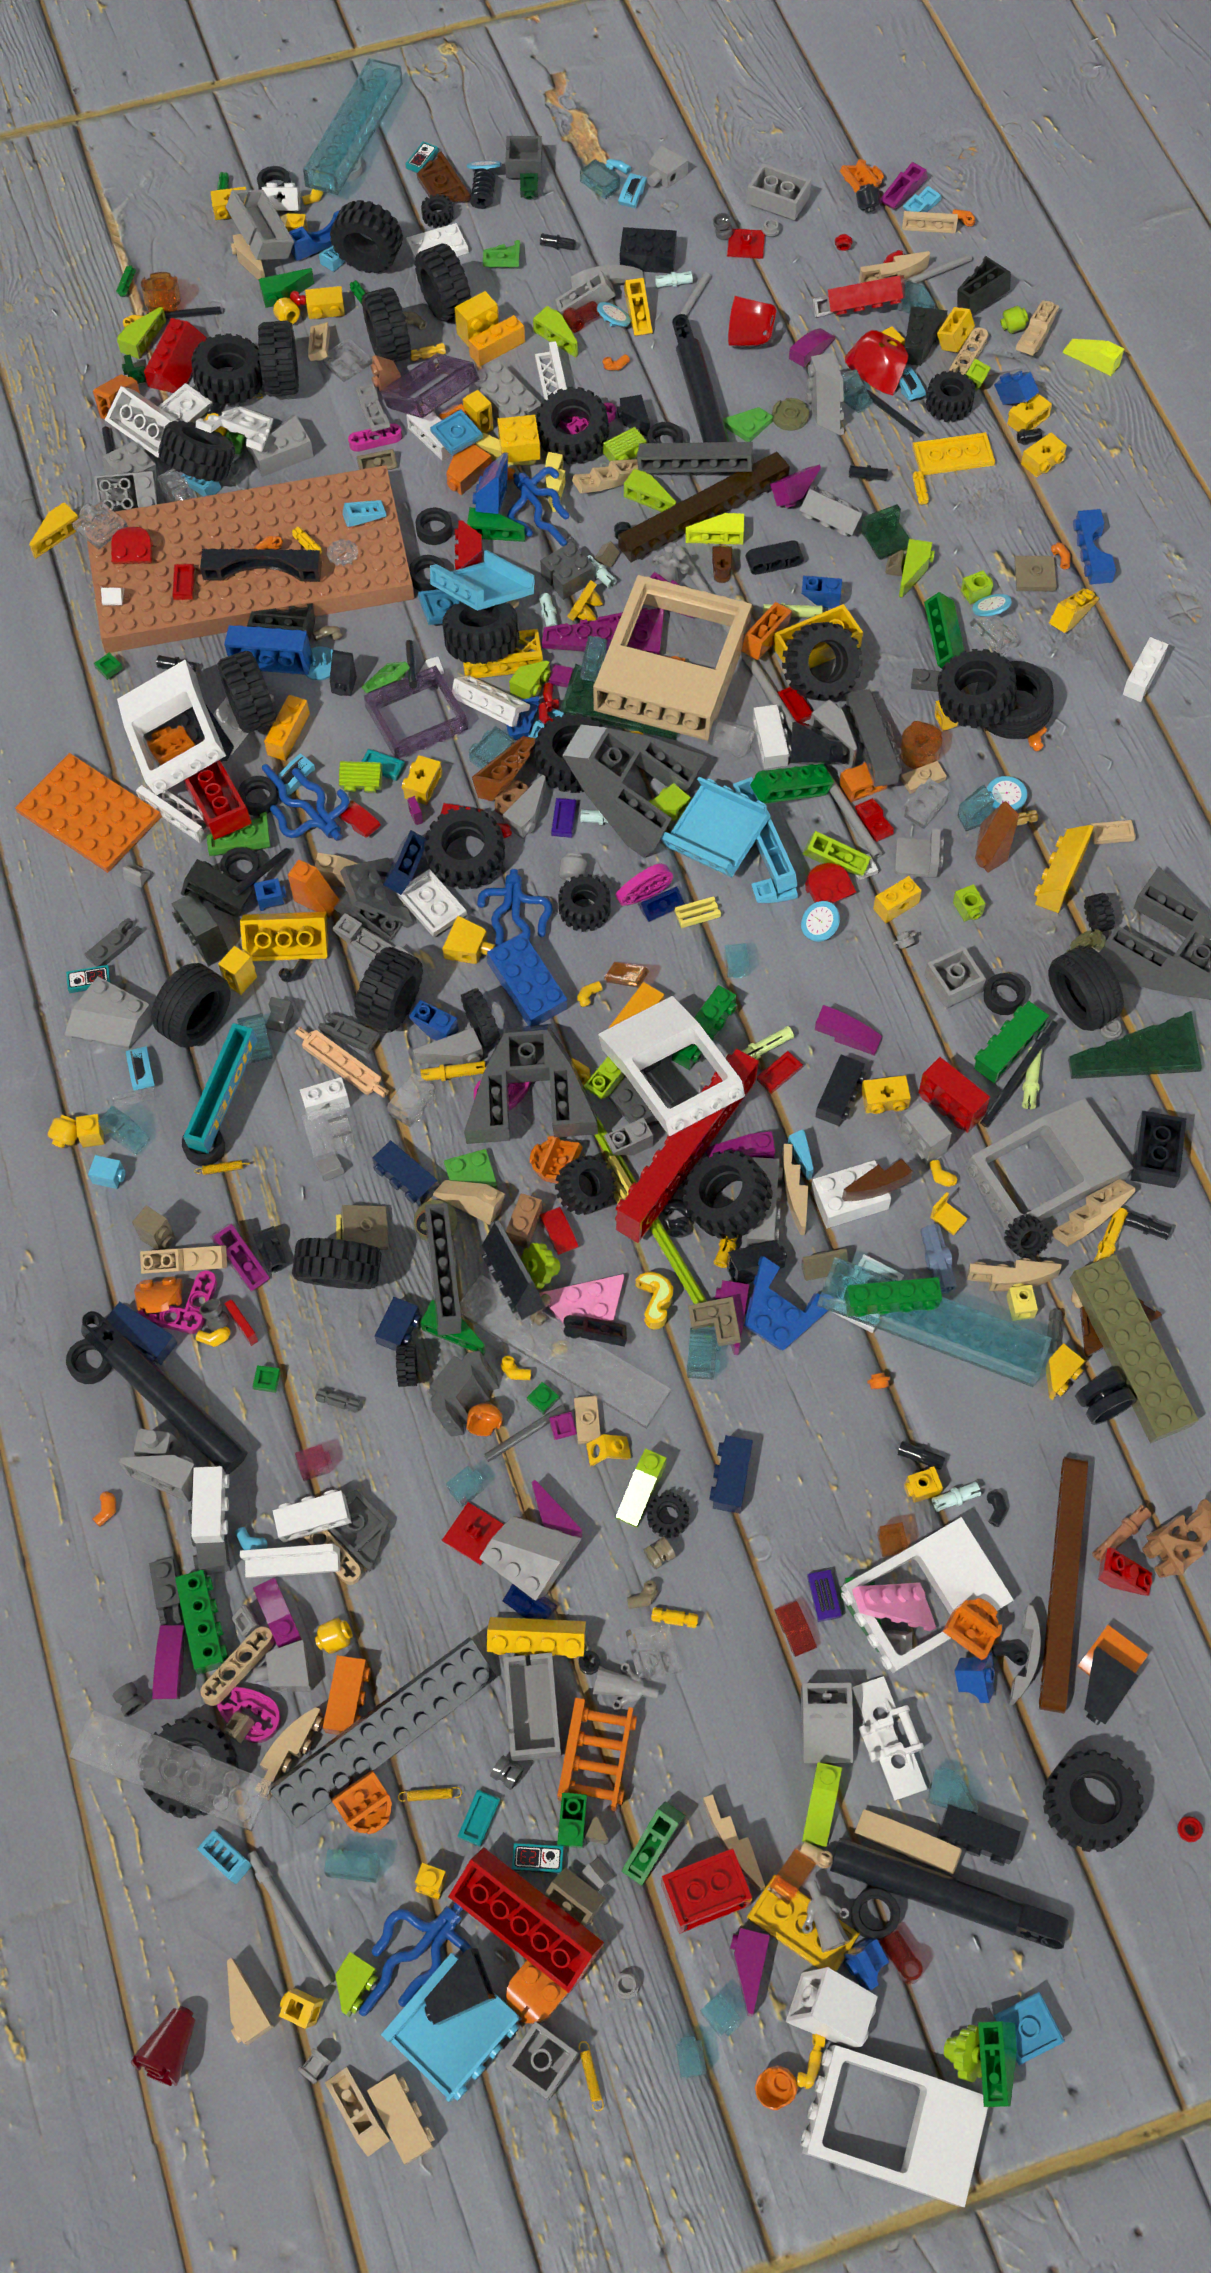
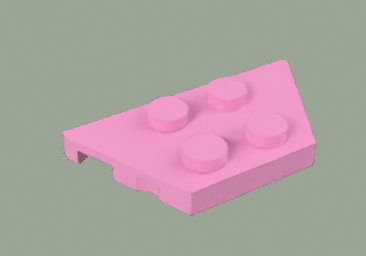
(589, 1299)

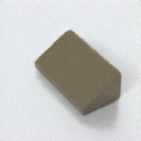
(377, 459)
(819, 1265)

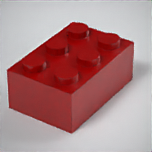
(953, 1095)

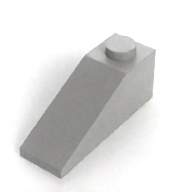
(595, 288)
(525, 811)
(452, 1050)

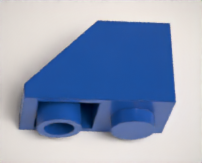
(822, 590)
(434, 1021)

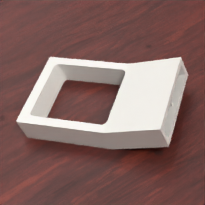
(156, 704)
(656, 1035)
(956, 1572)
(941, 2137)

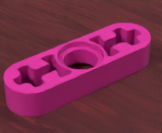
(369, 444)

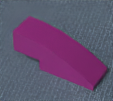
(904, 186)
(810, 345)
(847, 1030)
(168, 1662)

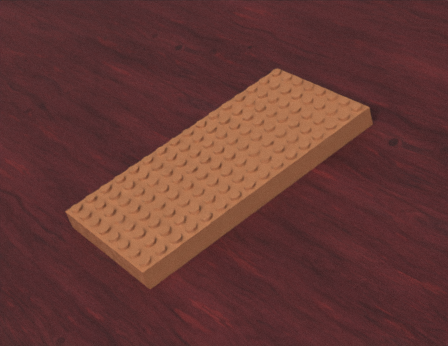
(241, 522)

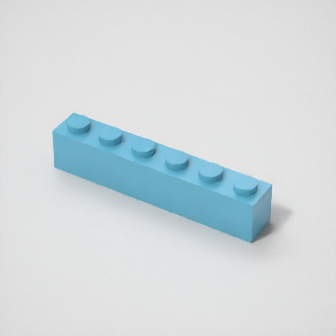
(771, 847)

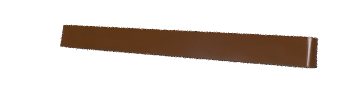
(1063, 1586)

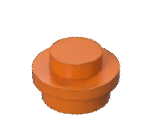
(878, 1381)

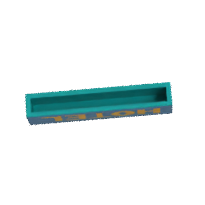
(220, 1088)

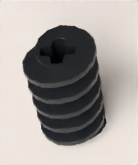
(482, 188)

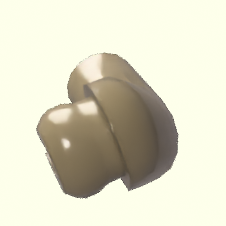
(414, 319)
(323, 632)
(537, 1317)
(646, 1596)

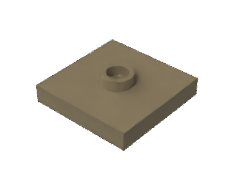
(1035, 573)
(365, 1225)

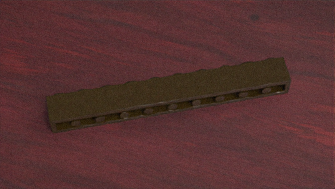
(704, 505)

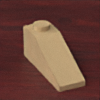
(246, 257)
(330, 868)
(473, 1198)
(245, 2009)
(357, 2112)

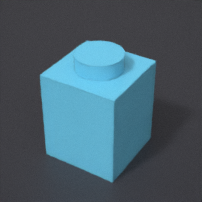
(106, 1172)

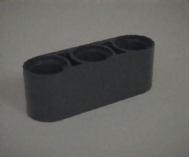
(774, 557)

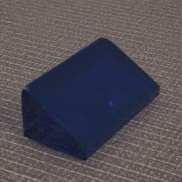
(661, 904)
(527, 1606)

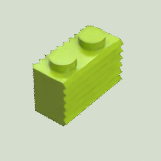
(623, 446)
(360, 776)

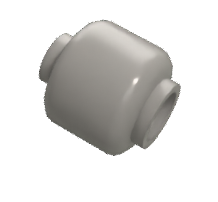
(571, 866)

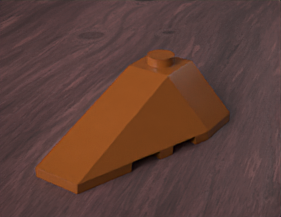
(502, 770)
(996, 837)

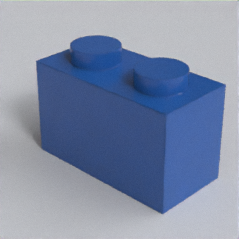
(1016, 387)

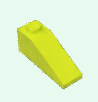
(1096, 353)
(722, 529)

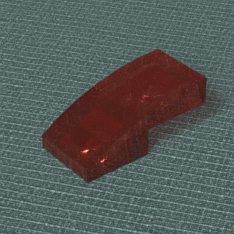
(795, 1628)

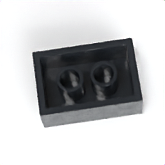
(648, 249)
(1158, 1149)

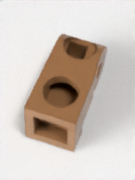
(509, 796)

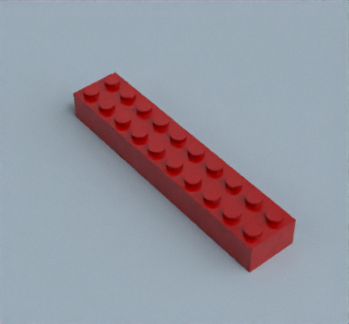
(678, 1158)

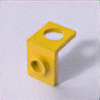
(947, 1216)
(610, 1447)

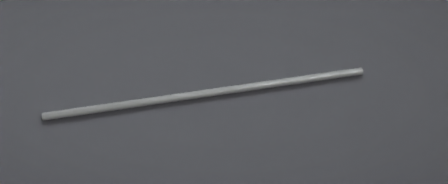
(788, 718)

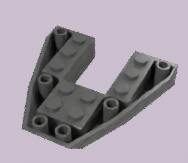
(601, 762)
(1149, 967)
(529, 1056)

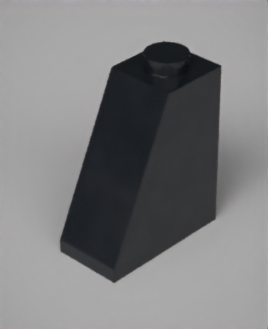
(814, 746)
(743, 1262)
(1107, 1686)
(460, 1989)

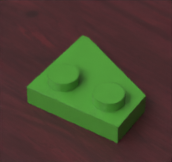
(502, 256)
(748, 423)
(387, 674)
(471, 1168)

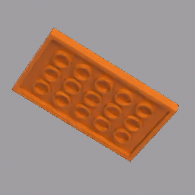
(88, 812)

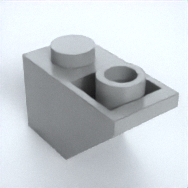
(630, 1138)

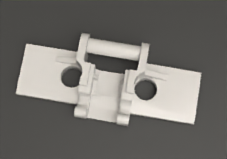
(882, 1739)

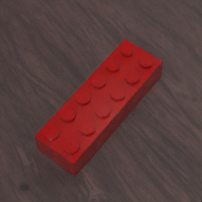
(526, 1919)

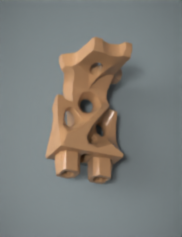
(1172, 1540)

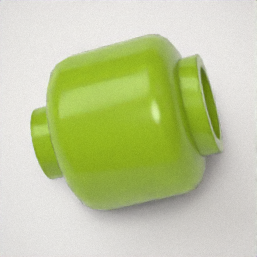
(1014, 319)

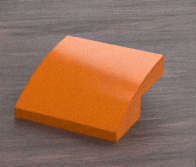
(1117, 1647)

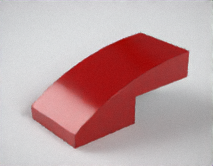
(360, 819)
(873, 820)
(559, 1230)

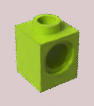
(977, 372)
(976, 586)
(966, 896)

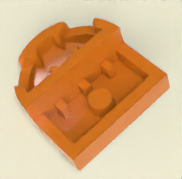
(861, 175)
(169, 743)
(552, 1156)
(158, 1295)
(974, 1626)
(364, 1805)
(533, 1994)

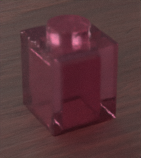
(313, 1462)

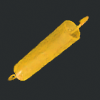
(222, 1167)
(430, 1794)
(590, 2075)

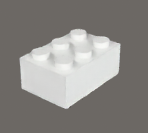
(829, 1191)

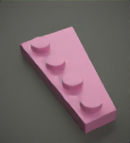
(897, 1602)

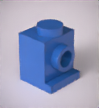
(269, 893)

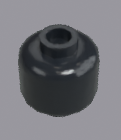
(868, 197)

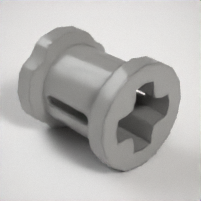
(314, 2066)

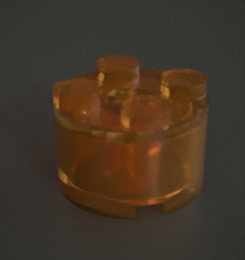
(161, 291)
(920, 744)

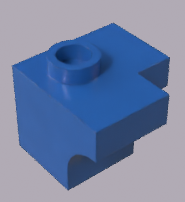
(976, 1677)
(865, 1962)

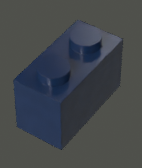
(398, 1324)

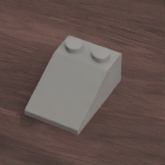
(833, 722)
(163, 1472)

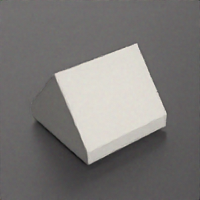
(112, 595)

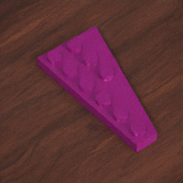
(645, 635)

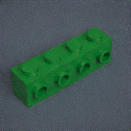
(944, 628)
(791, 783)
(712, 1019)
(1011, 1041)
(893, 1297)
(201, 1622)

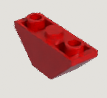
(469, 546)
(1123, 1573)

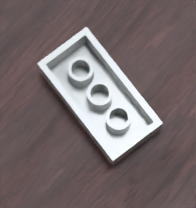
(138, 419)

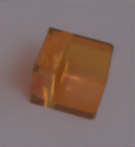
(892, 1539)

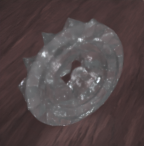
(339, 547)

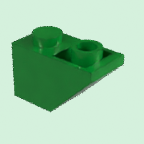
(572, 1820)

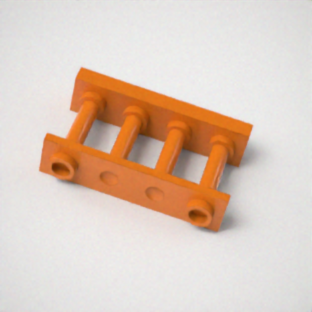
(578, 1738)

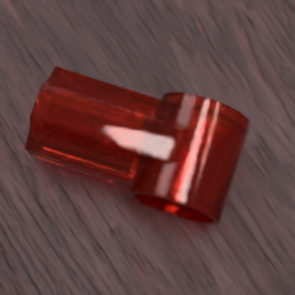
(578, 317)
(901, 1955)

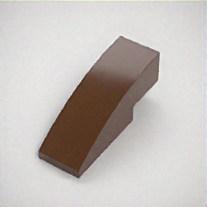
(878, 1182)

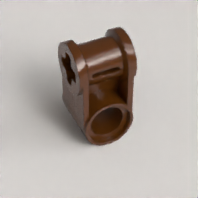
(722, 563)

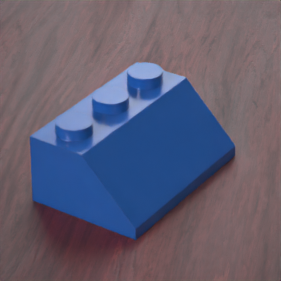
(492, 486)

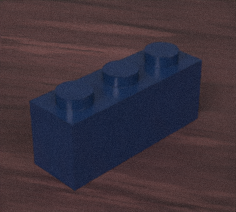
(405, 862)
(404, 1173)
(146, 1335)
(731, 1474)

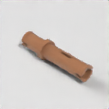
(1124, 1531)

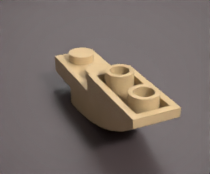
(906, 265)
(1038, 328)
(183, 1259)
(1023, 1272)
(292, 1741)

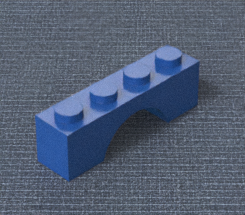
(308, 242)
(1098, 565)

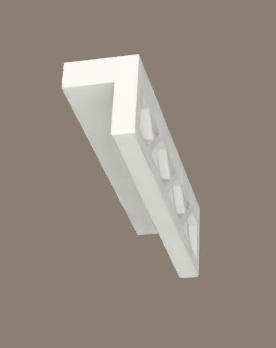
(556, 369)
(488, 700)
(175, 816)
(291, 1560)

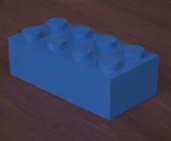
(273, 648)
(526, 980)

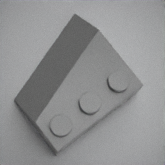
(826, 392)
(284, 447)
(831, 511)
(108, 1015)
(529, 1555)

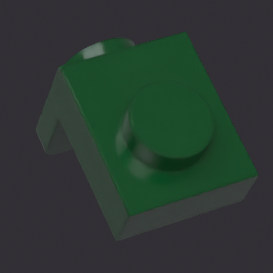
(529, 185)
(136, 373)

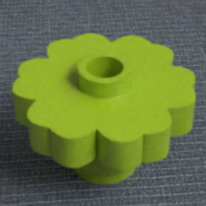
(540, 1264)
(965, 2053)

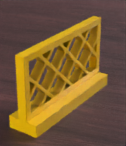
(512, 662)

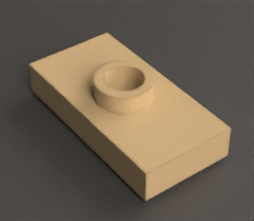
(920, 775)
(1113, 832)
(586, 1419)

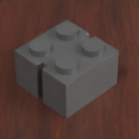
(523, 155)
(567, 570)

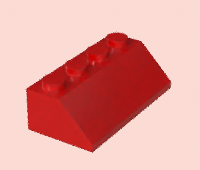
(867, 293)
(171, 361)

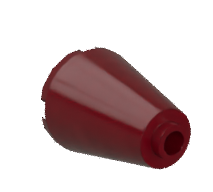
(167, 2047)

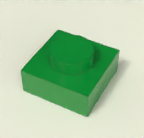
(108, 665)
(266, 1379)
(542, 1398)

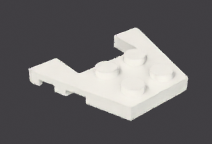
(241, 420)

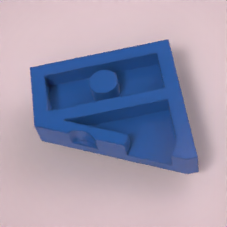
(525, 720)

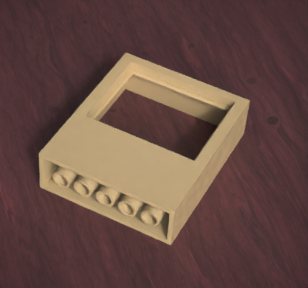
(664, 689)

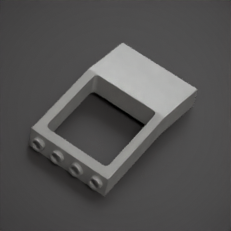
(1079, 1145)

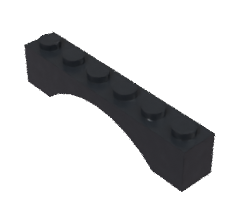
(222, 563)

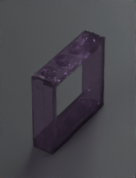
(460, 376)
(401, 690)

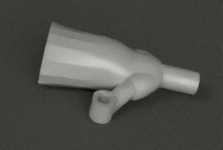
(669, 565)
(620, 1685)
(822, 1911)

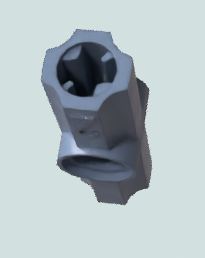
(938, 1257)

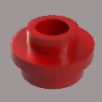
(843, 242)
(1195, 1824)

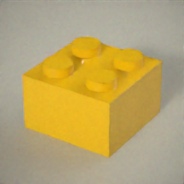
(475, 316)
(519, 438)

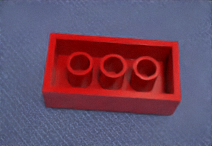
(217, 800)

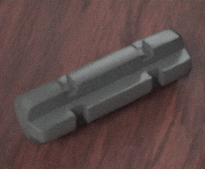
(1054, 1330)
(337, 1400)

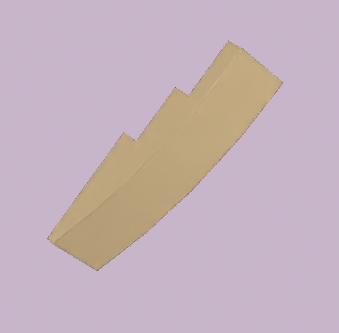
(605, 477)
(795, 1193)
(1097, 1210)
(726, 1832)
(908, 1841)

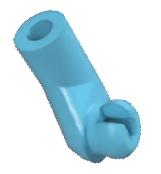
(618, 164)
(248, 1542)

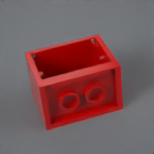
(706, 1890)

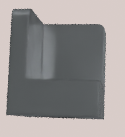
(280, 1014)

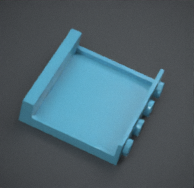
(484, 583)
(717, 827)
(456, 2049)

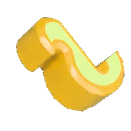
(661, 1300)

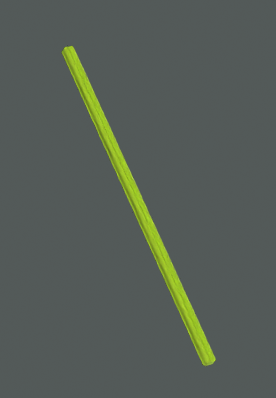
(659, 1232)

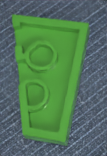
(251, 837)

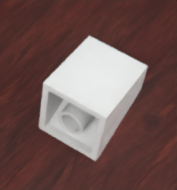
(832, 2007)

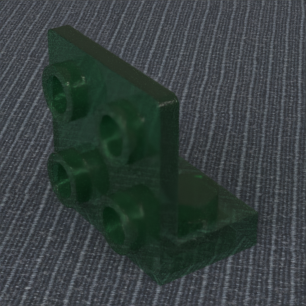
(885, 532)

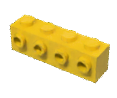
(536, 1636)

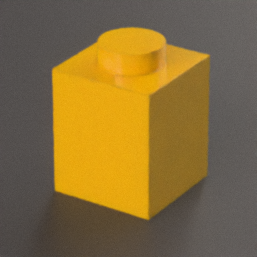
(89, 1130)

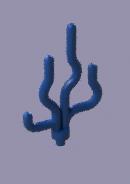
(528, 487)
(323, 820)
(514, 895)
(440, 1929)

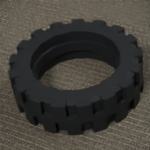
(480, 1017)

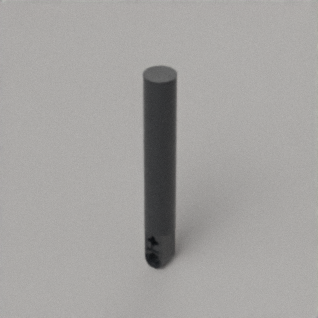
(698, 382)
(163, 1393)
(949, 1894)

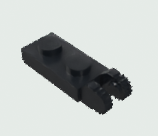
(595, 1330)

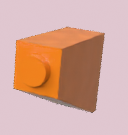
(107, 392)
(467, 468)
(311, 888)

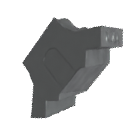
(460, 1388)

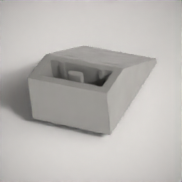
(127, 490)
(827, 1722)

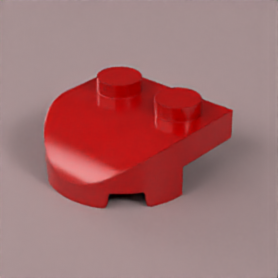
(131, 546)
(829, 883)

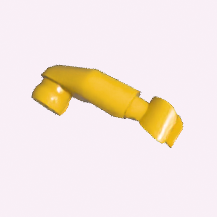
(815, 2056)

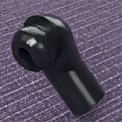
(293, 974)
(675, 1204)
(999, 1506)
(1012, 1651)

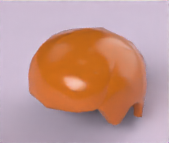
(483, 1419)
(776, 2087)

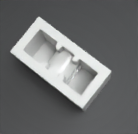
(292, 196)
(324, 1095)

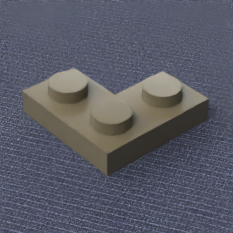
(717, 1313)

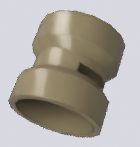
(659, 1553)

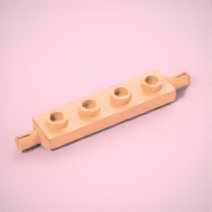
(341, 1062)

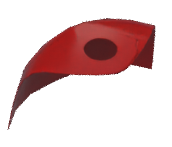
(749, 321)
(878, 365)

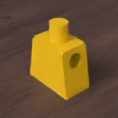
(466, 942)

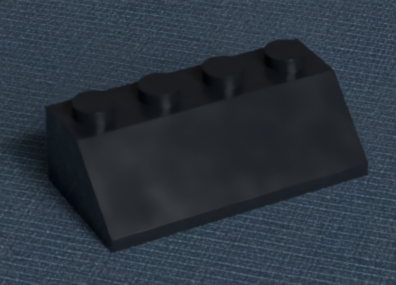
(511, 1272)

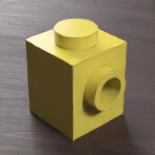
(1021, 1302)

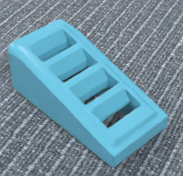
(330, 260)
(203, 487)
(356, 512)
(801, 1152)
(235, 1868)

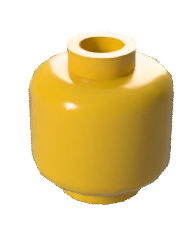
(286, 310)
(63, 1131)
(333, 1635)

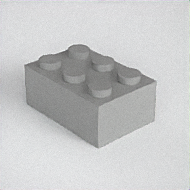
(778, 191)

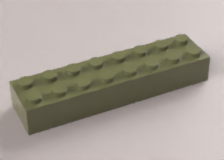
(1133, 1348)

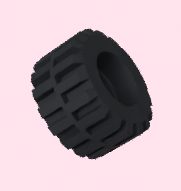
(950, 396)
(584, 888)
(600, 1180)

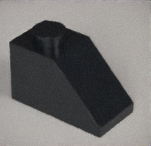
(634, 413)
(342, 673)

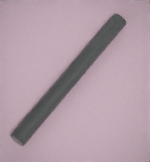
(521, 1435)

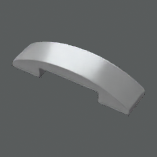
(614, 273)
(371, 408)
(359, 938)
(1030, 1627)

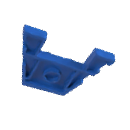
(774, 1316)

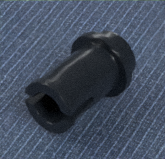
(1029, 435)

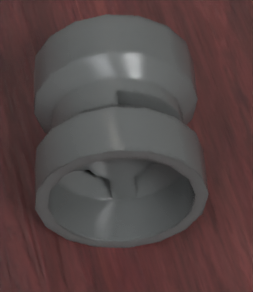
(723, 226)
(213, 1313)
(128, 1698)
(507, 1772)

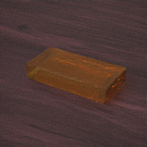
(626, 974)
(791, 1876)

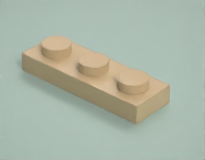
(929, 222)
(319, 342)

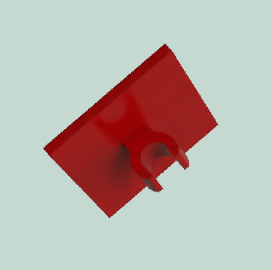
(746, 244)
(472, 1532)

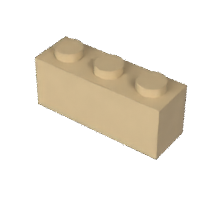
(401, 2118)

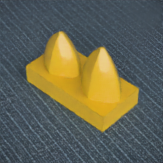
(581, 609)

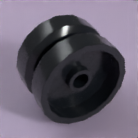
(1105, 1397)

